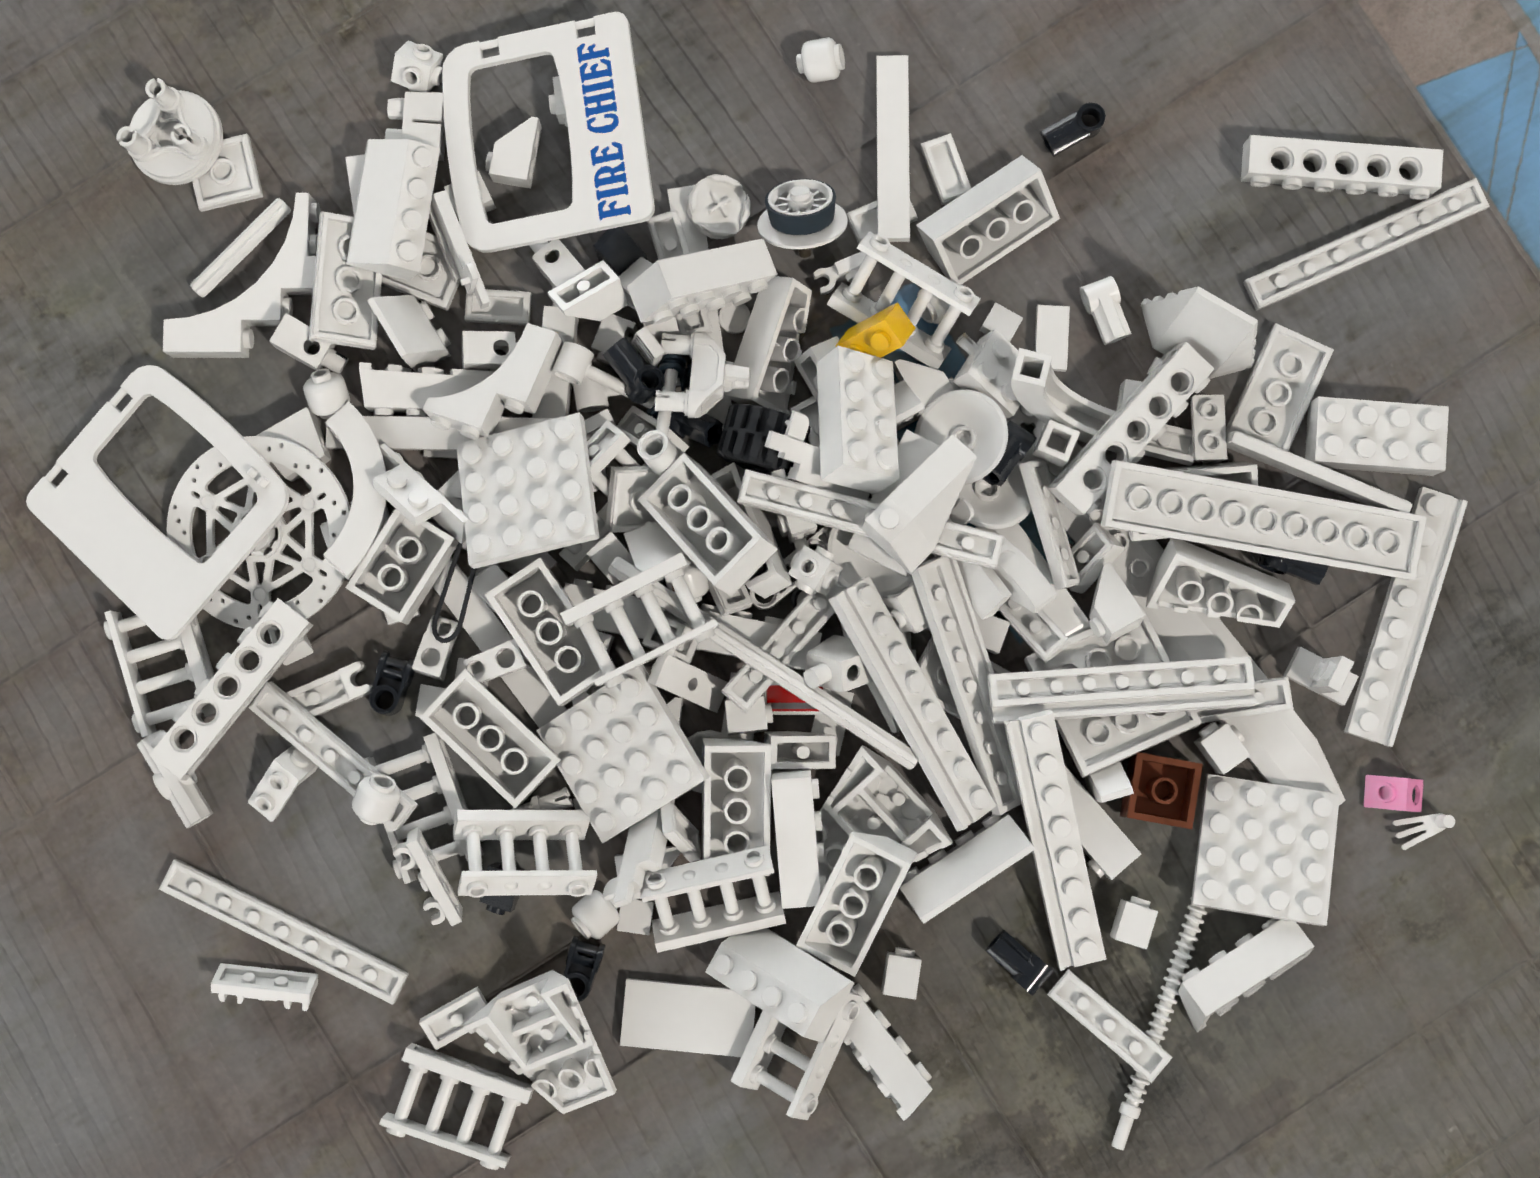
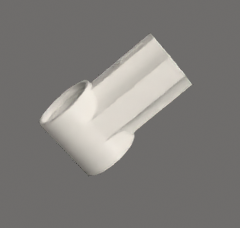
(1103, 302)

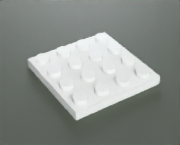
(527, 491)
(1109, 739)
(623, 754)
(1266, 850)

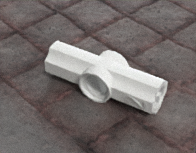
(183, 794)

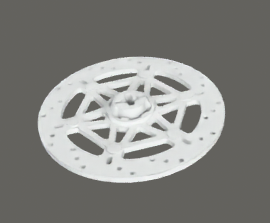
(276, 538)

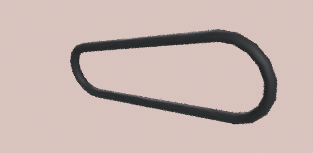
(442, 597)

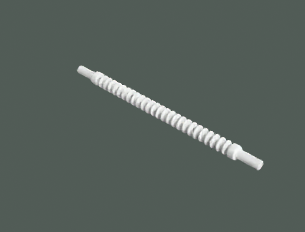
(1129, 1109)

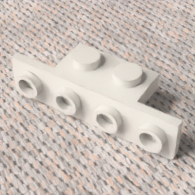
(415, 496)

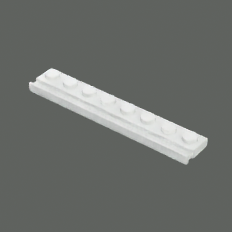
(1405, 624)
(966, 670)
(1123, 689)
(912, 703)
(1056, 839)

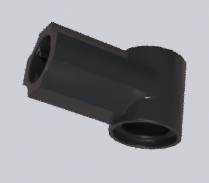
(1072, 130)
(634, 371)
(703, 430)
(1017, 447)
(1302, 570)
(1024, 966)

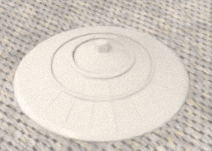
(972, 420)
(996, 505)
(858, 566)

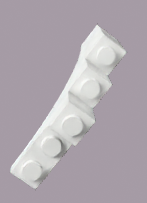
(227, 329)

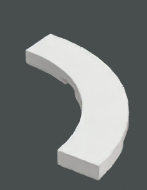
(367, 505)

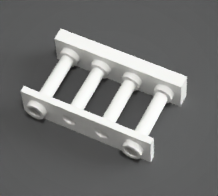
(857, 307)
(602, 449)
(612, 601)
(195, 670)
(443, 782)
(523, 825)
(716, 921)
(767, 1041)
(451, 1072)

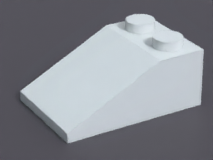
(411, 330)

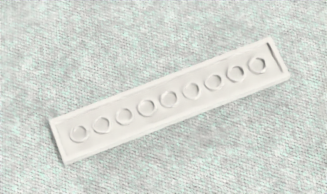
(1263, 520)

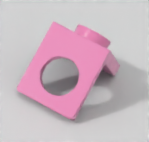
(1393, 793)

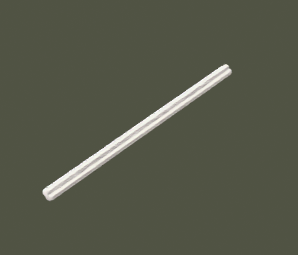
(780, 673)

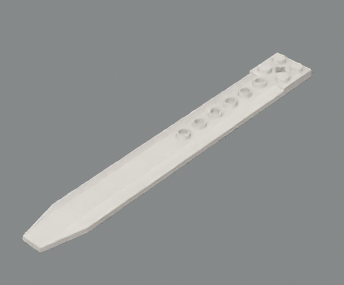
(1277, 741)

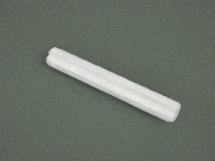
(240, 247)

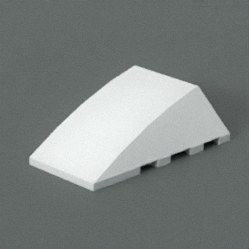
(1205, 322)
(880, 802)
(547, 1040)

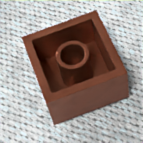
(1162, 790)

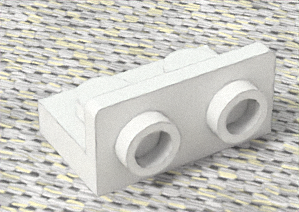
(1208, 428)

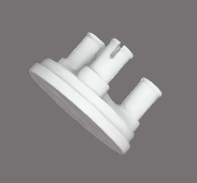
(173, 135)

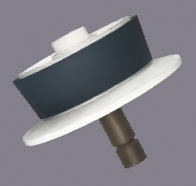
(801, 216)

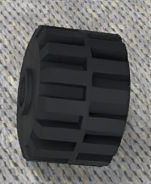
(746, 435)

